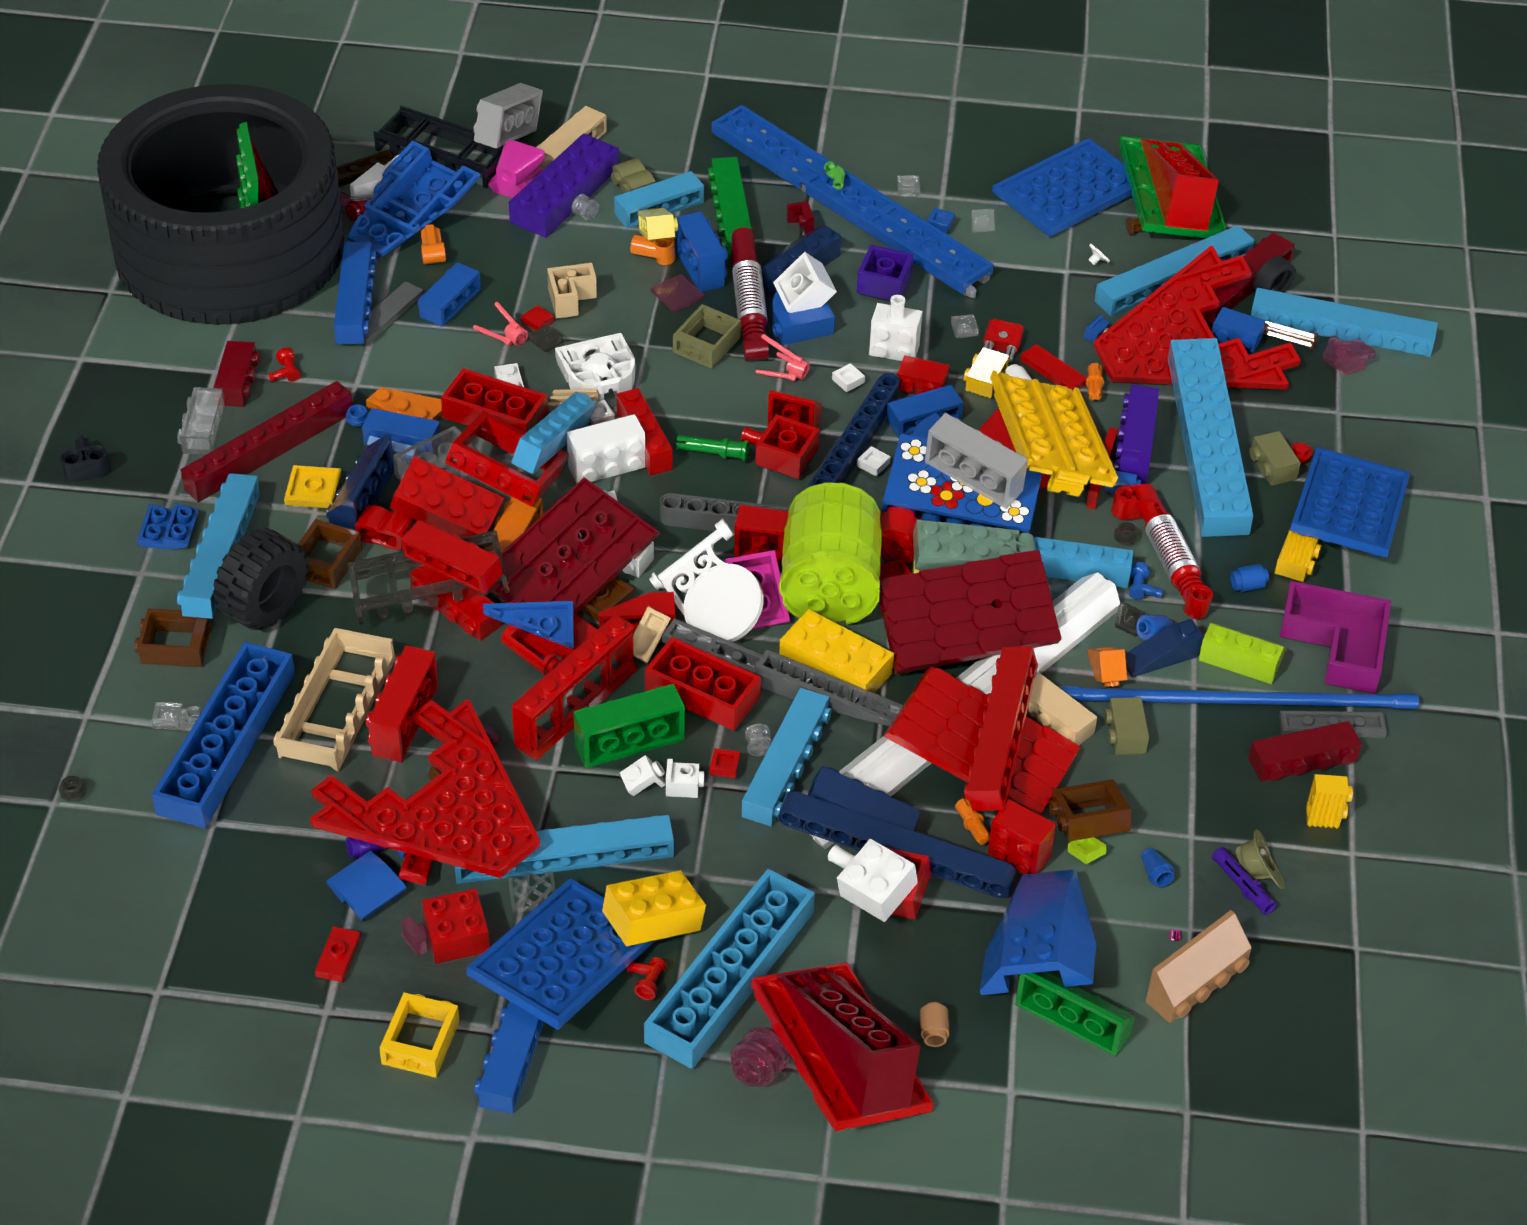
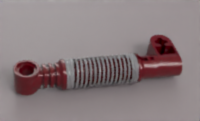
(749, 294)

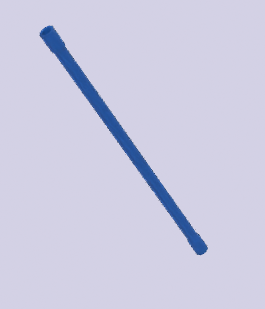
(1395, 700)

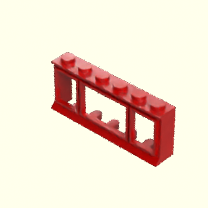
(610, 638)

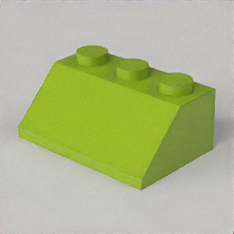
(1241, 653)

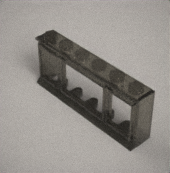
(396, 562)

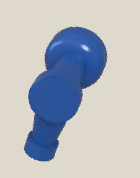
(1140, 572)

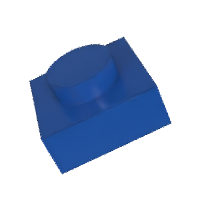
(941, 219)

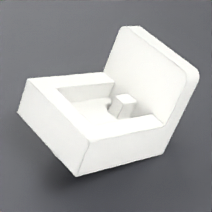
(642, 774)

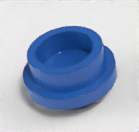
(356, 415)

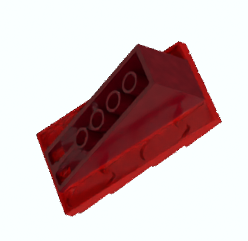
(843, 1046)

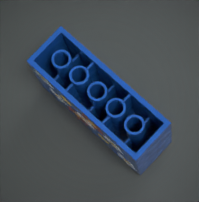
(944, 499)

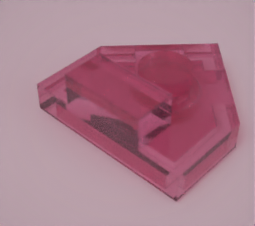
(1347, 356)

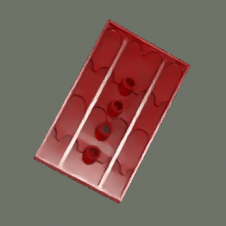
(943, 728)

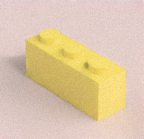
(657, 223)

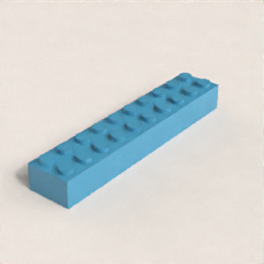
(1209, 438)

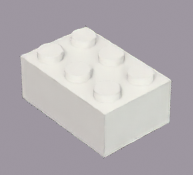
(606, 449)

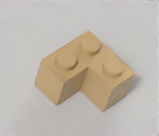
(568, 286)

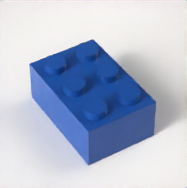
(701, 251)

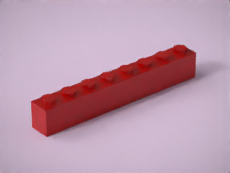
(1001, 729)

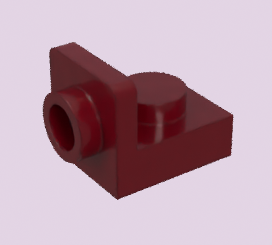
(800, 213)

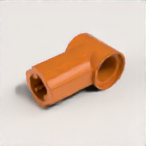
(432, 247)
(661, 249)

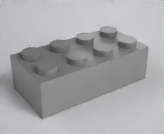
(507, 115)
(976, 460)

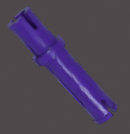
(1262, 901)

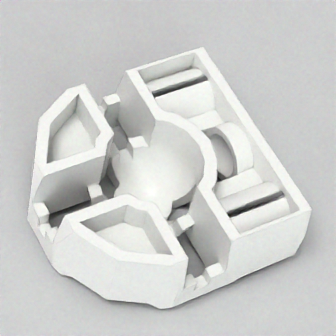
(607, 361)

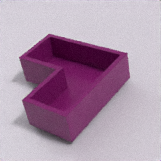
(1346, 623)

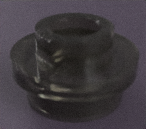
(1126, 533)
(72, 788)

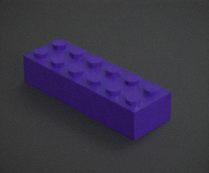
(549, 196)

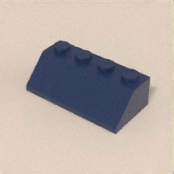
(819, 243)
(363, 484)

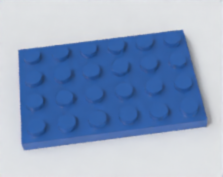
(1066, 187)
(1350, 502)
(556, 956)

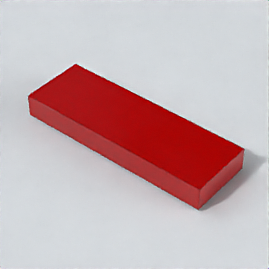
(1052, 368)

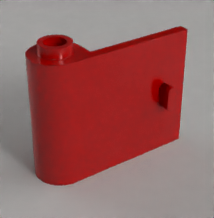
(541, 652)

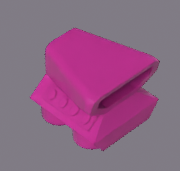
(516, 168)

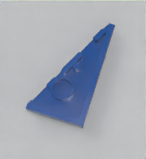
(542, 619)

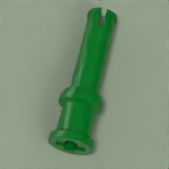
(724, 448)

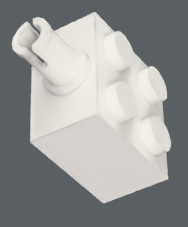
(895, 330)
(874, 878)

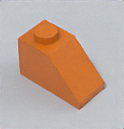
(1108, 665)

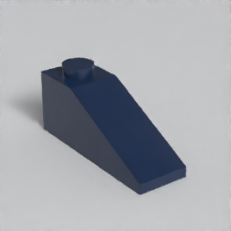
(1168, 647)

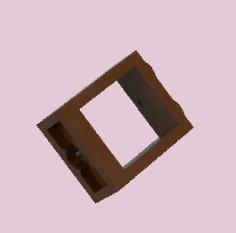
(327, 573)
(169, 654)
(1112, 820)

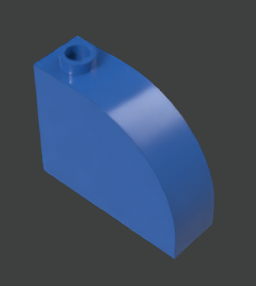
(802, 324)

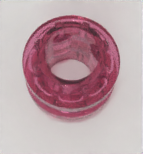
(759, 1057)

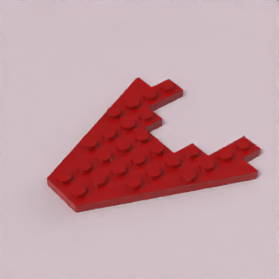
(1140, 341)
(458, 818)

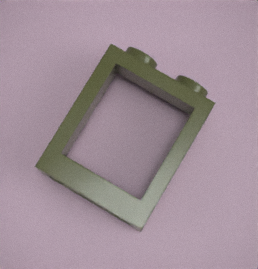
(698, 350)

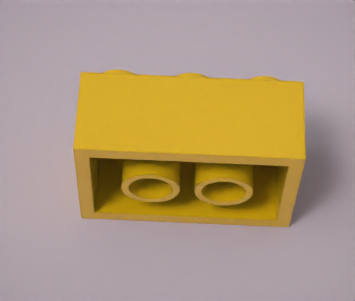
(653, 908)

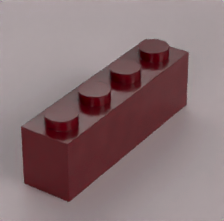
(1304, 751)

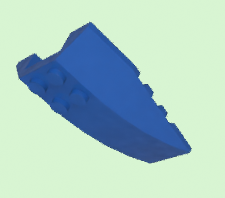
(409, 198)
(1042, 932)

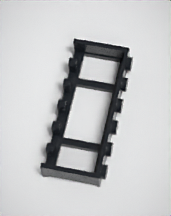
(441, 128)

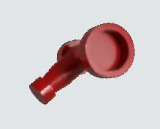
(285, 357)
(646, 987)

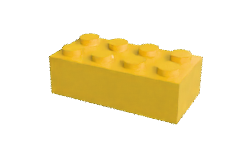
(837, 652)

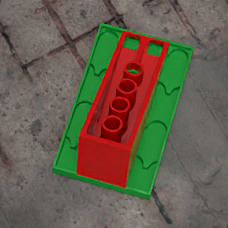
(1172, 187)

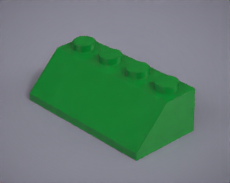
(1075, 1010)

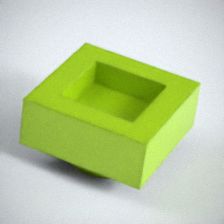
(1087, 849)

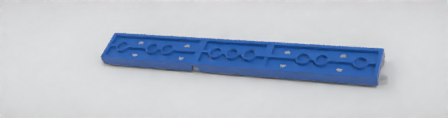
(855, 202)

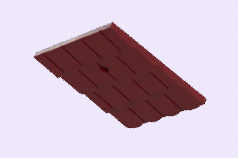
(555, 561)
(967, 611)

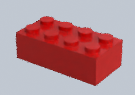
(476, 392)
(445, 500)
(705, 682)
(405, 691)

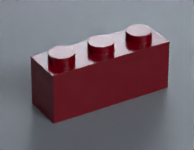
(237, 372)

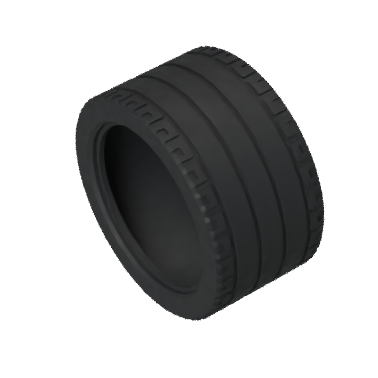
(226, 262)

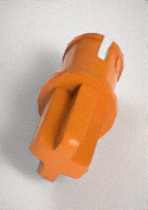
(1095, 381)
(973, 821)

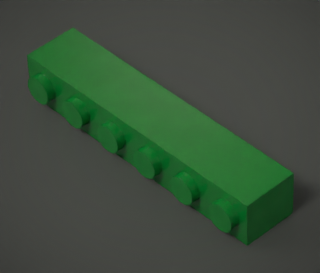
(728, 198)

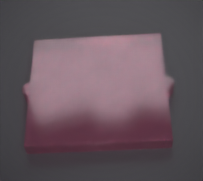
(677, 293)

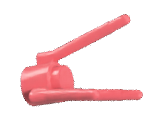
(514, 332)
(796, 365)

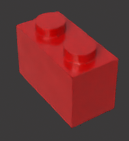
(921, 375)

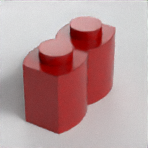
(383, 527)

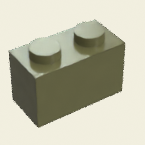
(1274, 458)
(1127, 726)

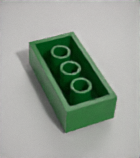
(629, 725)

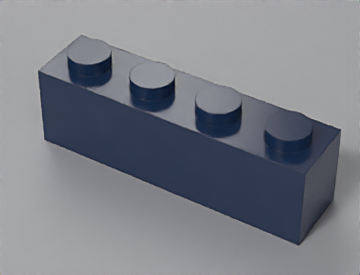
(854, 795)

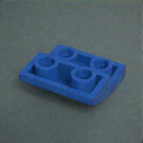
(167, 527)
(366, 885)

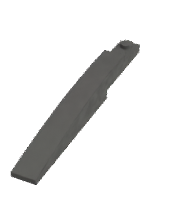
(788, 676)

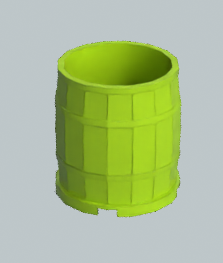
(832, 553)

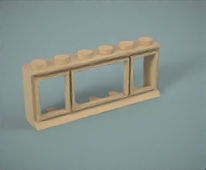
(324, 669)

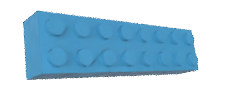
(723, 972)

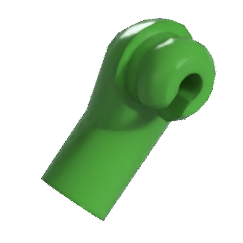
(836, 173)

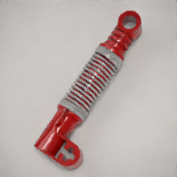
(1167, 543)

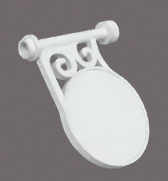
(722, 598)

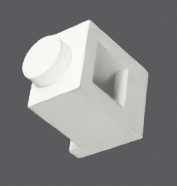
(683, 779)

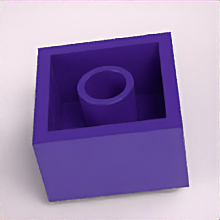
(884, 272)

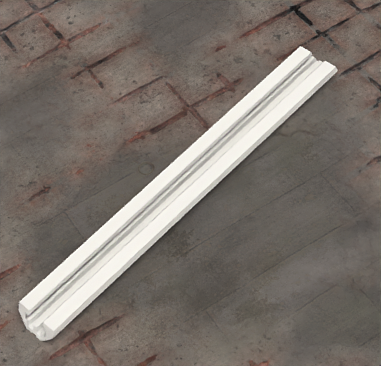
(1078, 613)

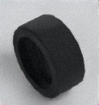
(1275, 275)

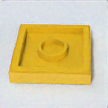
(312, 486)

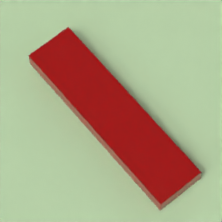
(1095, 489)

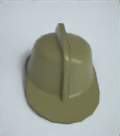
(1257, 861)

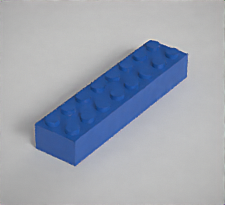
(223, 735)

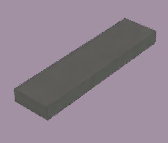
(391, 309)
(1364, 723)

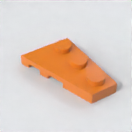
(405, 403)

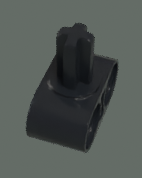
(85, 461)

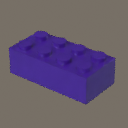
(1138, 431)

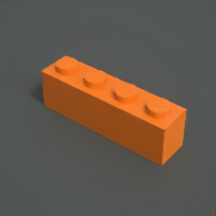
(516, 520)

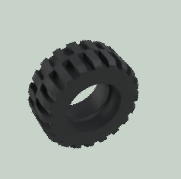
(260, 578)

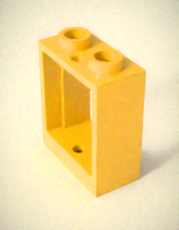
(412, 1057)

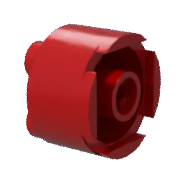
(897, 533)

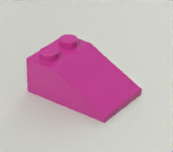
(766, 570)

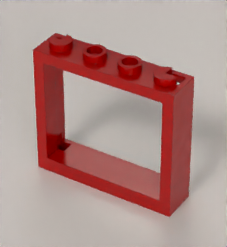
(495, 473)

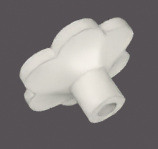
(1097, 255)

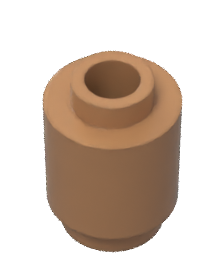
(934, 1024)

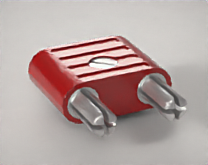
(1003, 337)

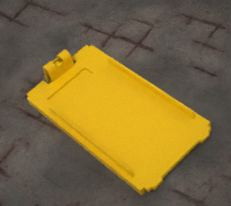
(1053, 432)

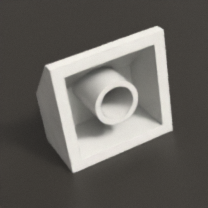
(804, 285)

